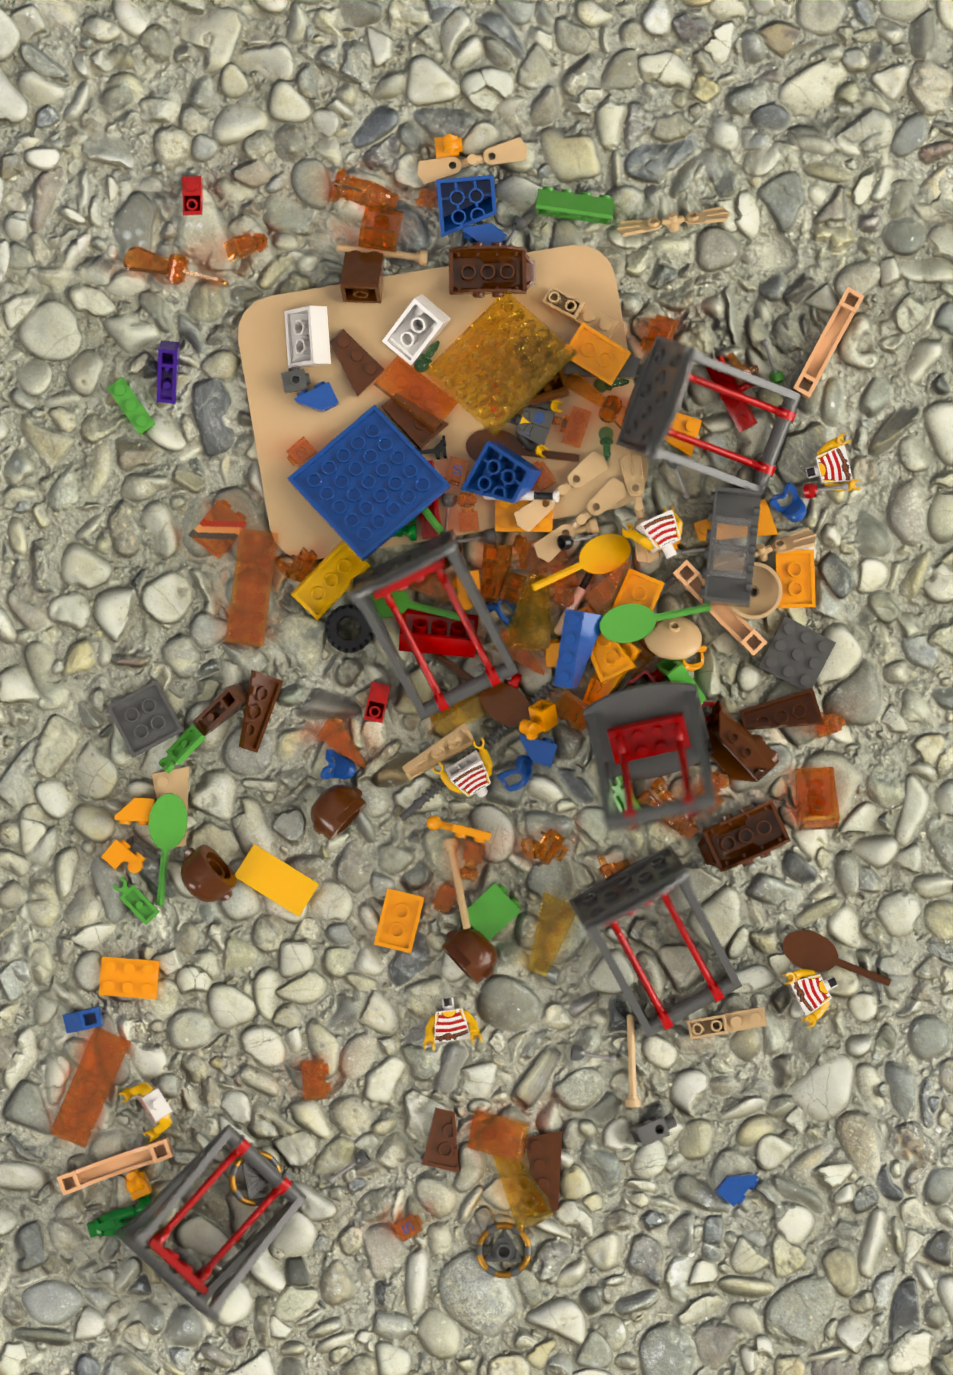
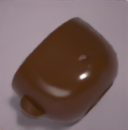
(336, 810)
(207, 875)
(471, 953)

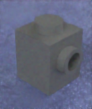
(295, 380)

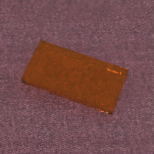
(415, 393)

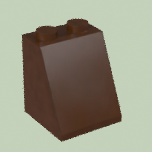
(362, 277)

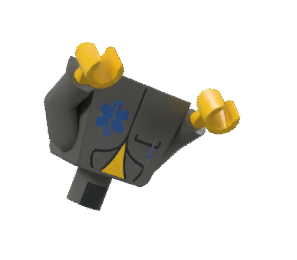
(535, 425)

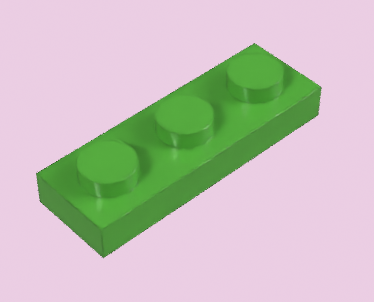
(131, 406)

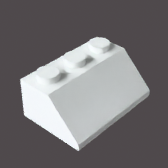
(307, 336)

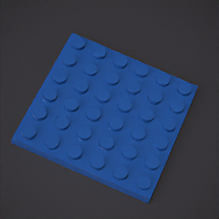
(368, 482)

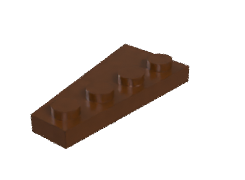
(788, 711)

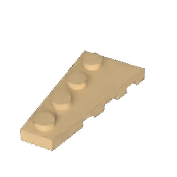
(446, 748)
(174, 782)

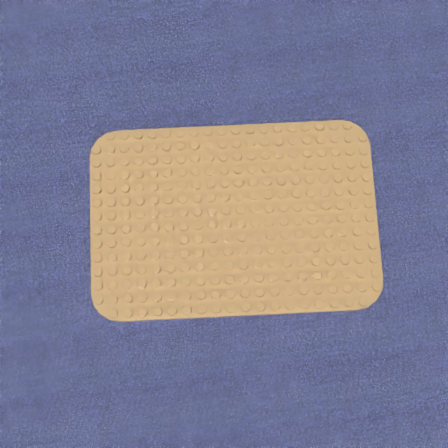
(282, 422)

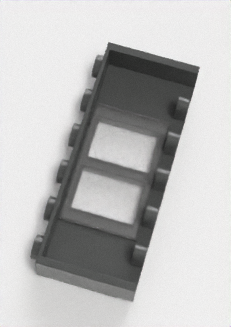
(731, 547)

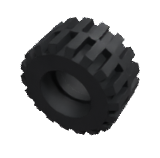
(336, 640)

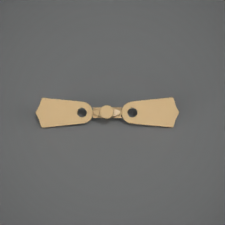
(506, 152)
(673, 221)
(586, 470)
(632, 472)
(606, 497)
(794, 541)

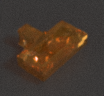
(573, 426)

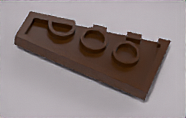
(259, 706)
(545, 1163)

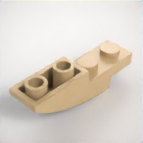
(579, 312)
(727, 1022)

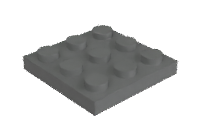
(796, 654)
(145, 718)

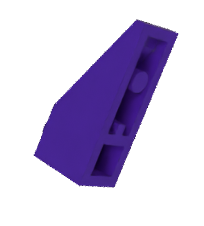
(168, 371)

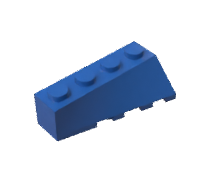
(576, 646)

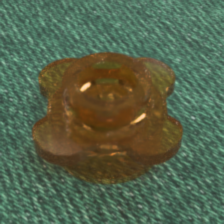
(426, 193)

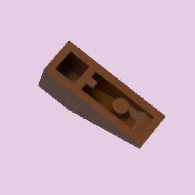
(221, 708)

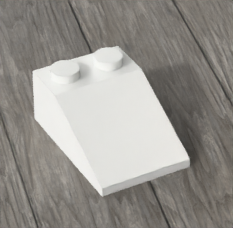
(416, 329)

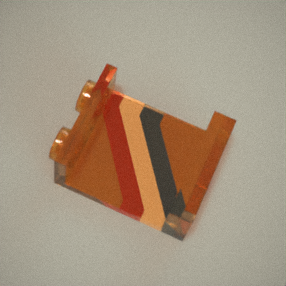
(219, 528)

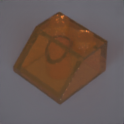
(380, 229)
(659, 326)
(572, 709)

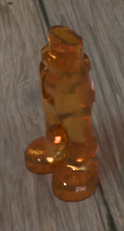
(373, 196)
(680, 823)

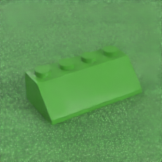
(574, 206)

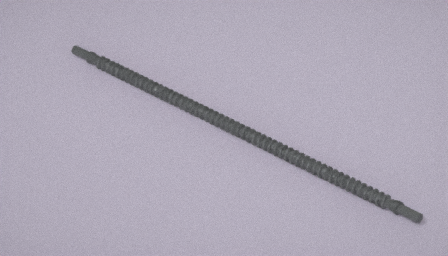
(418, 803)

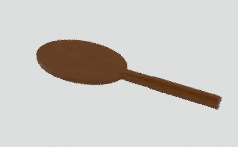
(478, 440)
(501, 702)
(817, 953)

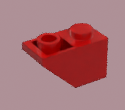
(192, 195)
(377, 702)

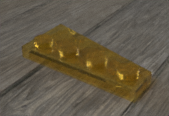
(551, 930)

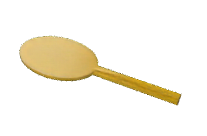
(597, 557)

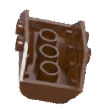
(490, 270)
(736, 749)
(743, 837)

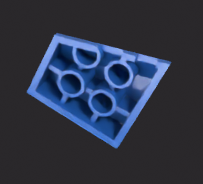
(465, 201)
(501, 474)

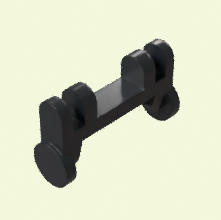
(438, 448)

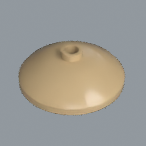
(768, 595)
(674, 638)

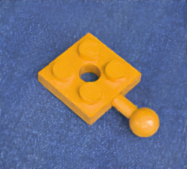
(434, 823)

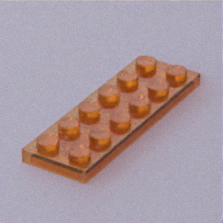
(251, 587)
(90, 1087)

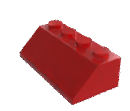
(438, 634)

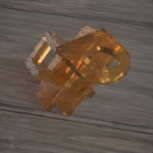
(292, 570)
(539, 849)

